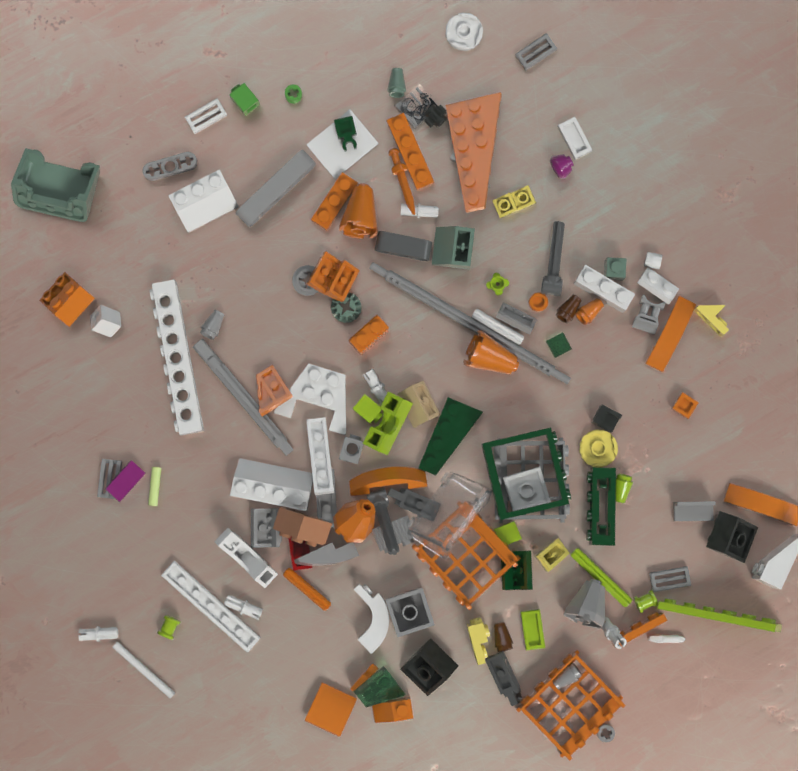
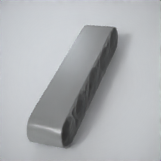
(275, 188)

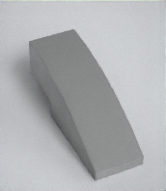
(328, 555)

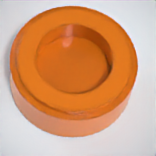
(538, 302)

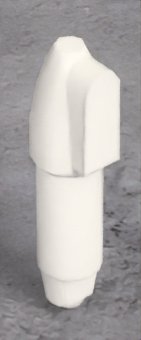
(660, 638)

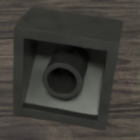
(732, 536)
(429, 667)

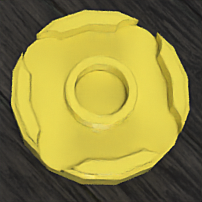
(598, 448)

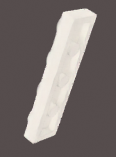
(320, 456)

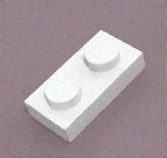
(658, 285)

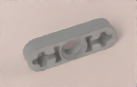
(157, 174)

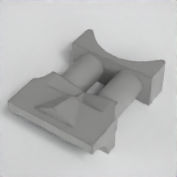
(645, 322)

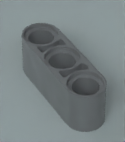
(403, 246)

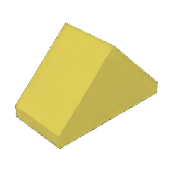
(552, 555)

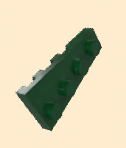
(450, 430)

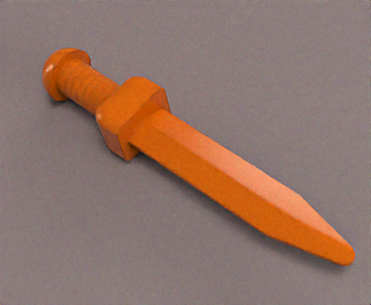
(399, 170)

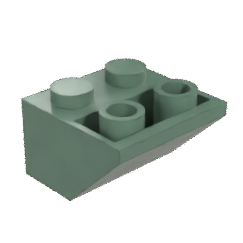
(453, 247)

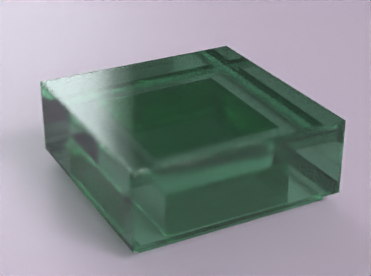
(558, 345)

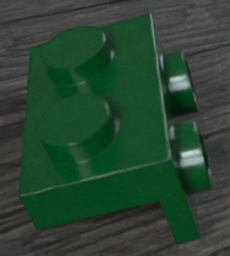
(520, 576)

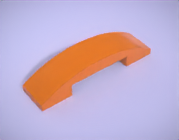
(671, 334)
(387, 476)
(762, 504)

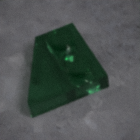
(379, 689)

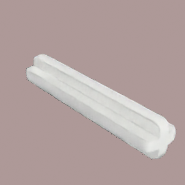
(498, 326)

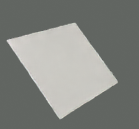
(330, 150)

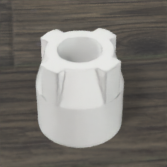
(653, 260)

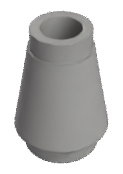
(212, 325)
(567, 676)

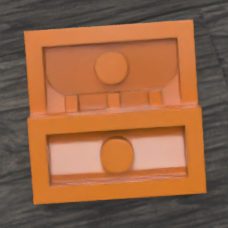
(333, 277)
(330, 709)

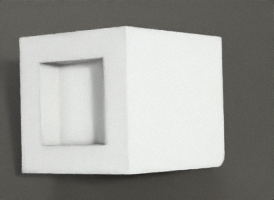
(105, 321)

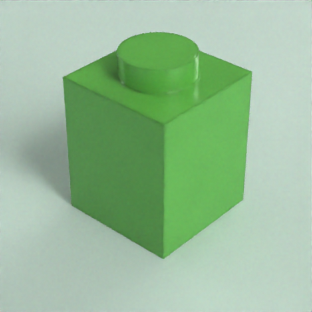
(244, 98)

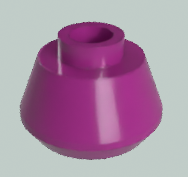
(561, 165)

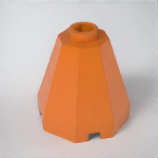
(355, 520)

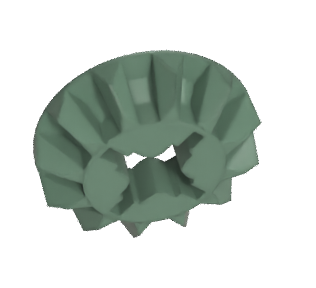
(348, 316)

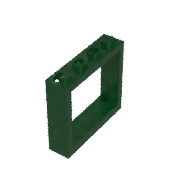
(494, 480)

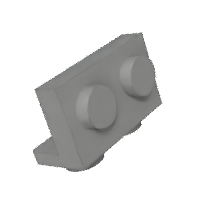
(262, 528)

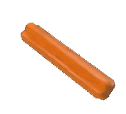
(307, 589)

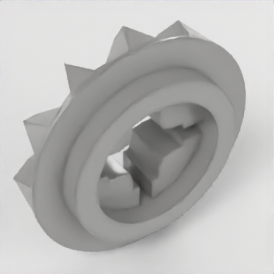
(299, 285)

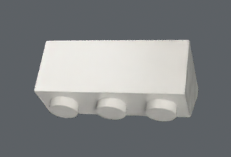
(203, 201)

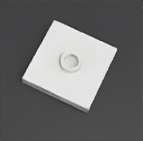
(526, 489)

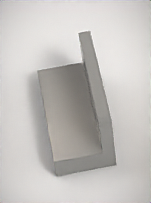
(693, 511)

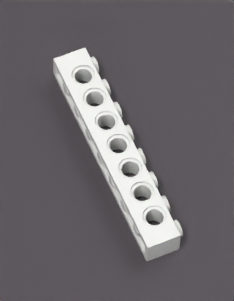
(158, 292)

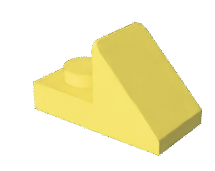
(708, 315)

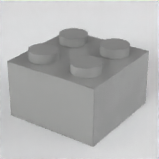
(409, 612)

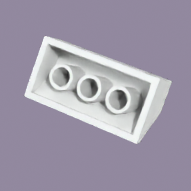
(272, 484)

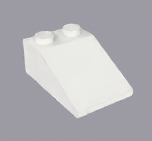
(776, 565)

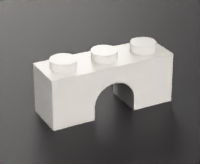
(610, 291)

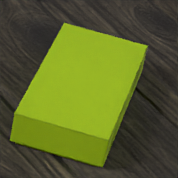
(532, 629)

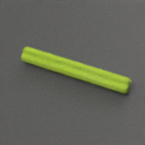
(583, 560)

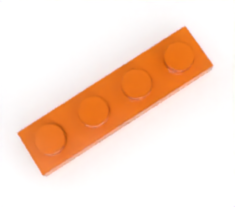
(410, 151)

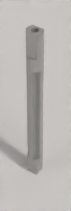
(242, 396)

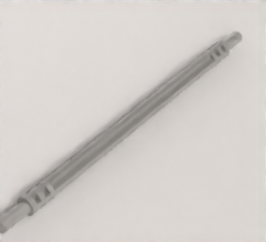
(468, 322)

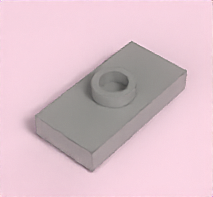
(516, 318)

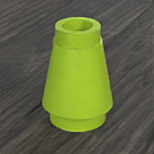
(623, 487)

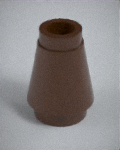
(568, 309)
(502, 638)

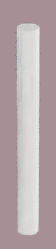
(143, 669)

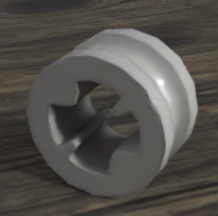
(611, 736)

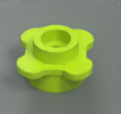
(492, 284)

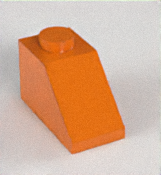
(393, 710)

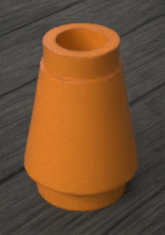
(589, 311)

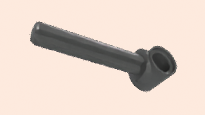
(552, 282)
(381, 502)

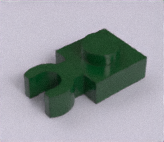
(345, 130)

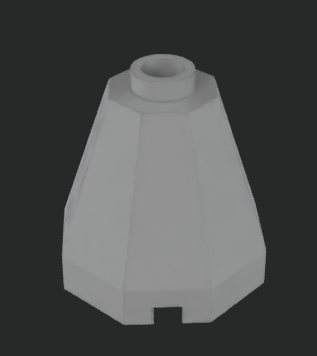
(588, 605)

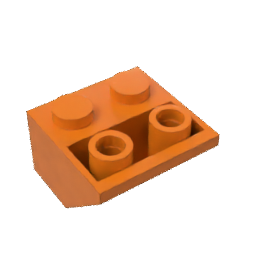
(66, 299)

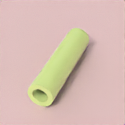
(154, 486)

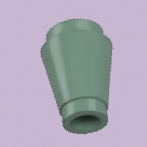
(396, 83)

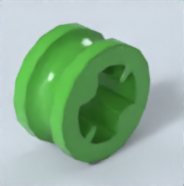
(291, 99)

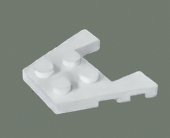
(322, 389)

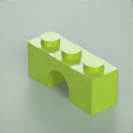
(395, 412)

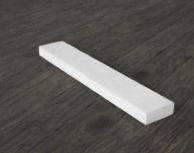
(211, 606)

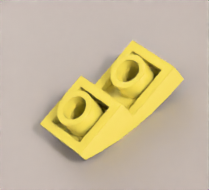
(514, 201)

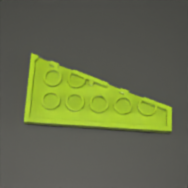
(726, 615)

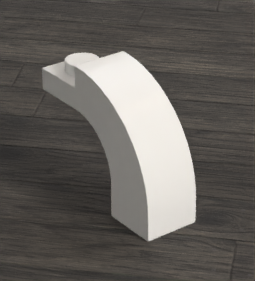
(246, 557)
(378, 629)

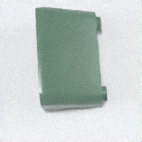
(54, 187)

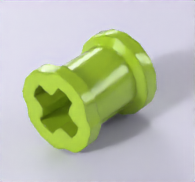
(645, 601)
(168, 627)

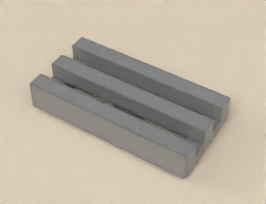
(523, 60)
(109, 477)
(652, 576)

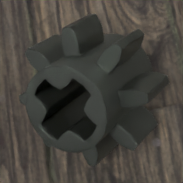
(435, 116)

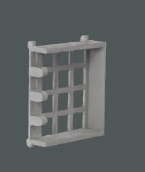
(501, 462)

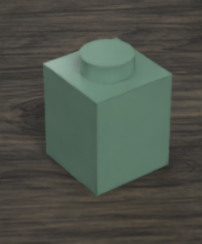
(615, 268)

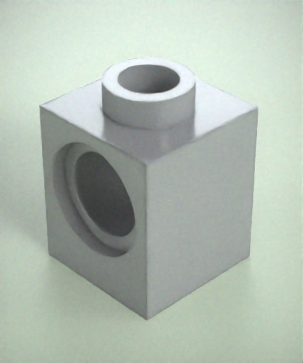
(352, 458)

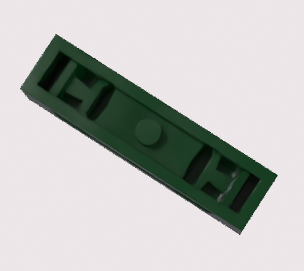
(610, 506)

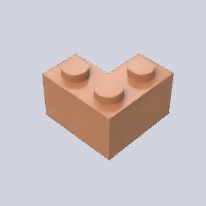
(301, 527)

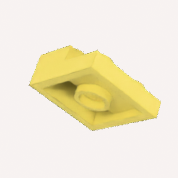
(478, 634)

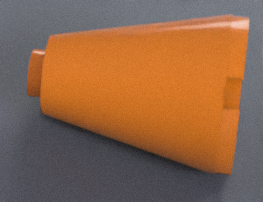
(360, 214)
(490, 355)

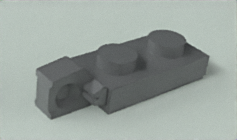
(408, 500)
(504, 677)

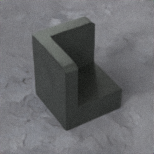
(606, 418)

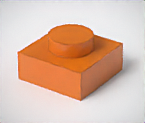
(685, 405)

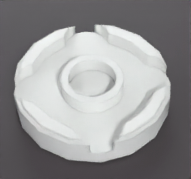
(464, 31)

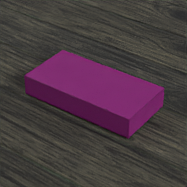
(125, 481)

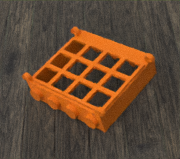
(497, 545)
(591, 726)

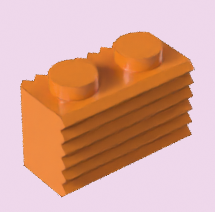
(369, 334)

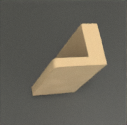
(423, 404)

